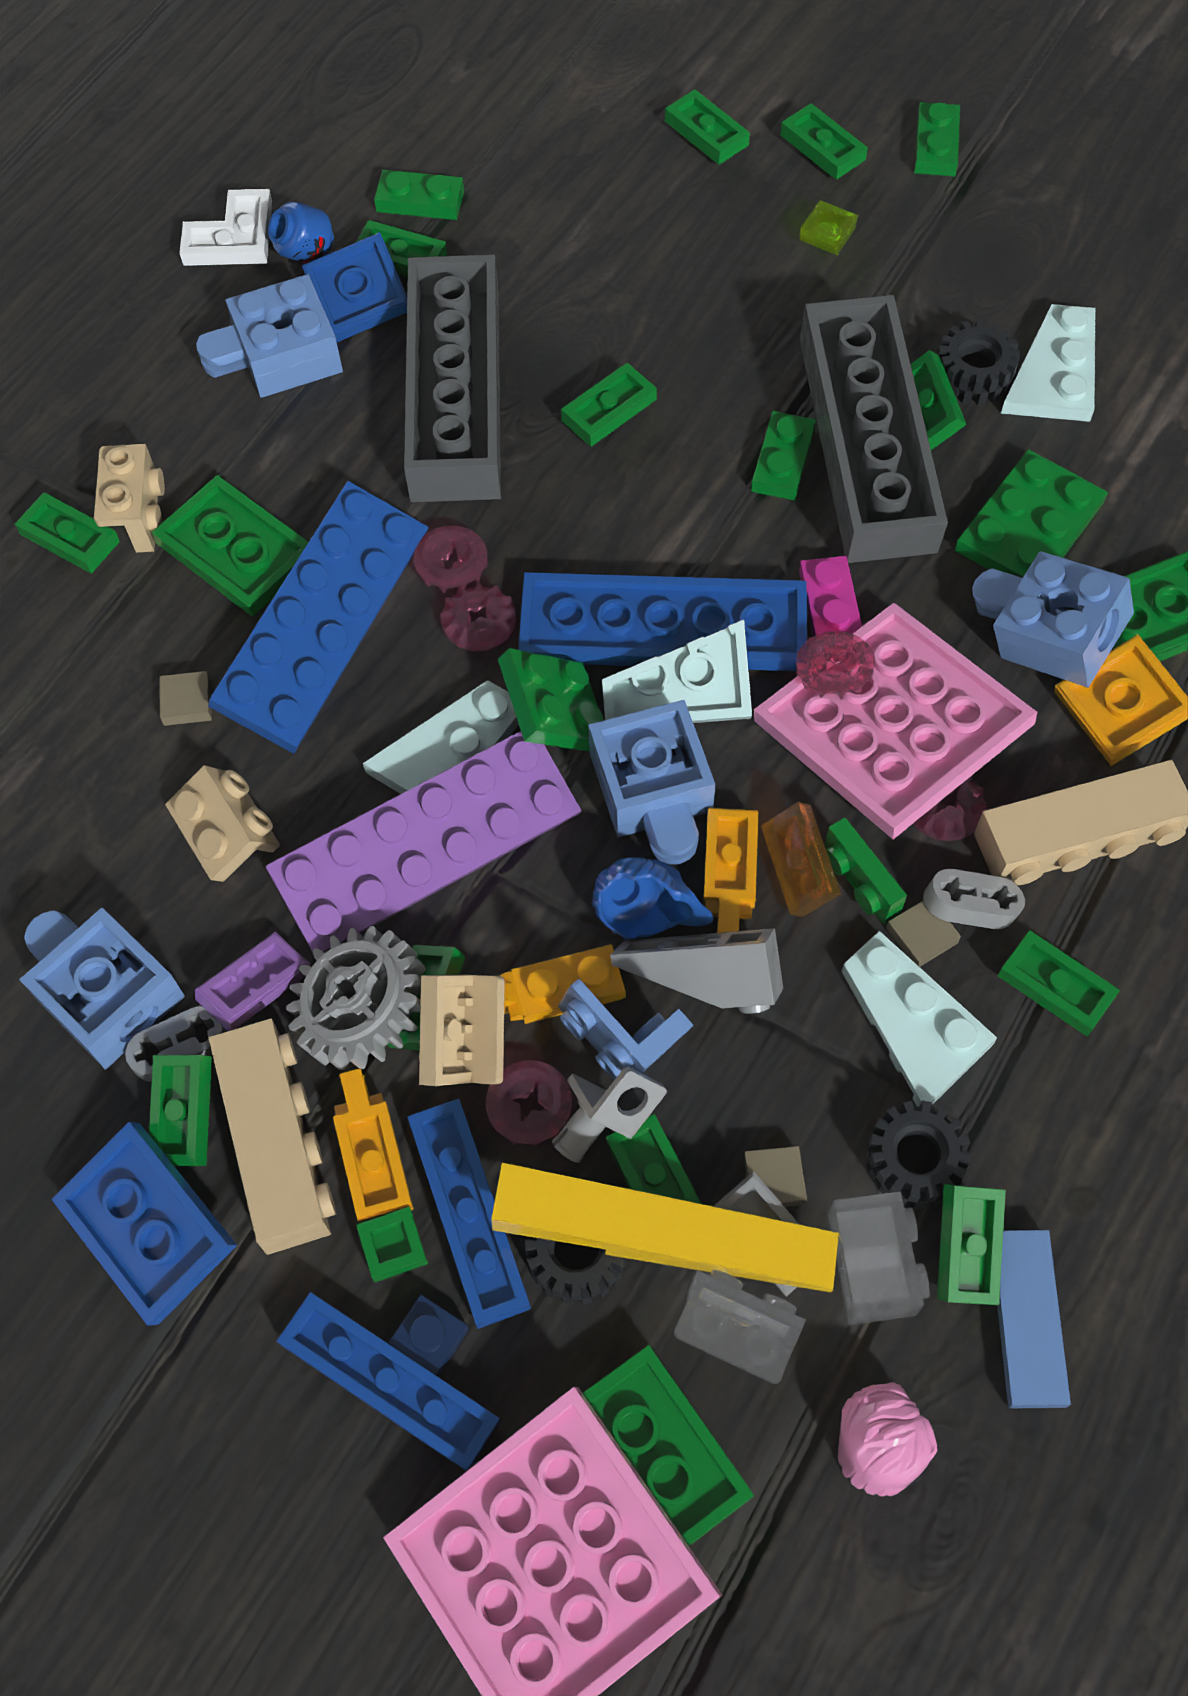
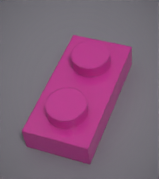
(830, 595)

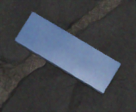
(1031, 1323)

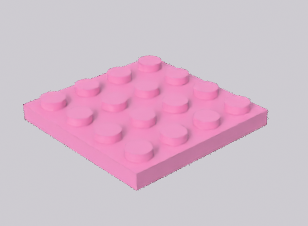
(909, 732)
(552, 1561)

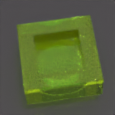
(828, 227)

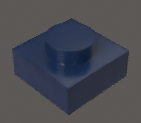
(429, 1335)

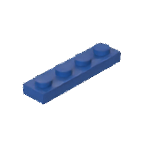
(466, 1213)
(389, 1382)

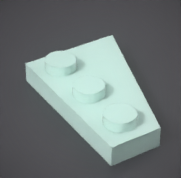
(1058, 369)
(705, 672)
(446, 739)
(921, 1023)

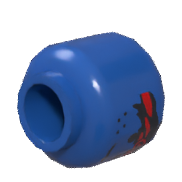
(300, 232)

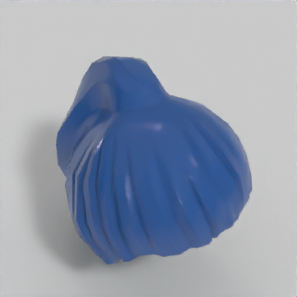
(645, 899)

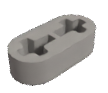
(974, 899)
(171, 1037)

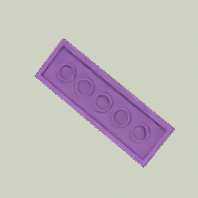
(422, 840)

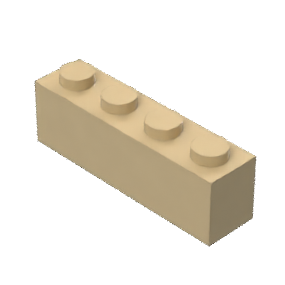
(1084, 823)
(270, 1136)

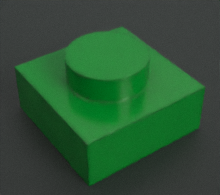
(392, 1244)

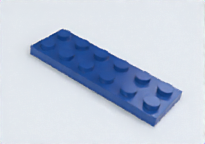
(644, 617)
(318, 618)

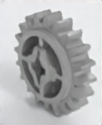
(357, 998)

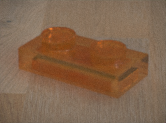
(800, 859)

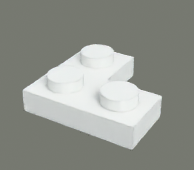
(238, 239)

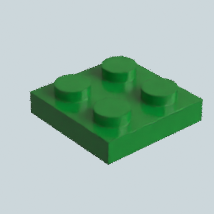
(550, 698)

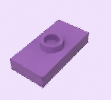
(251, 982)

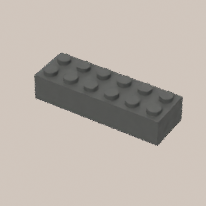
(452, 379)
(872, 429)

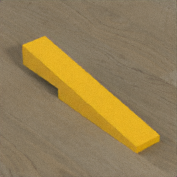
(662, 1229)

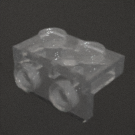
(739, 1326)

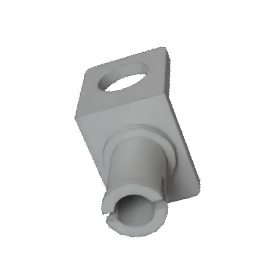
(600, 1110)

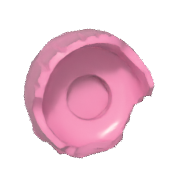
(884, 1440)

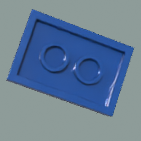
(143, 1223)

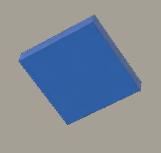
(358, 286)

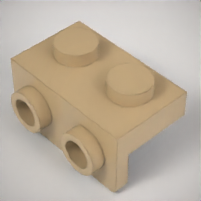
(129, 493)
(221, 821)
(461, 1029)

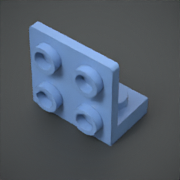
(588, 1018)

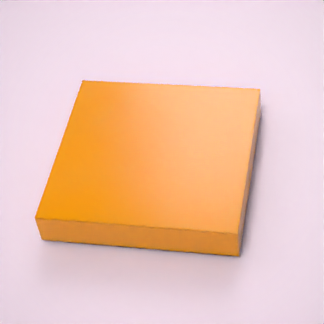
(1126, 702)

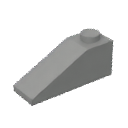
(714, 967)

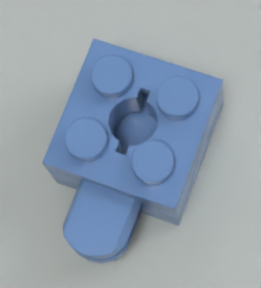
(274, 355)
(1038, 627)
(654, 777)
(97, 981)

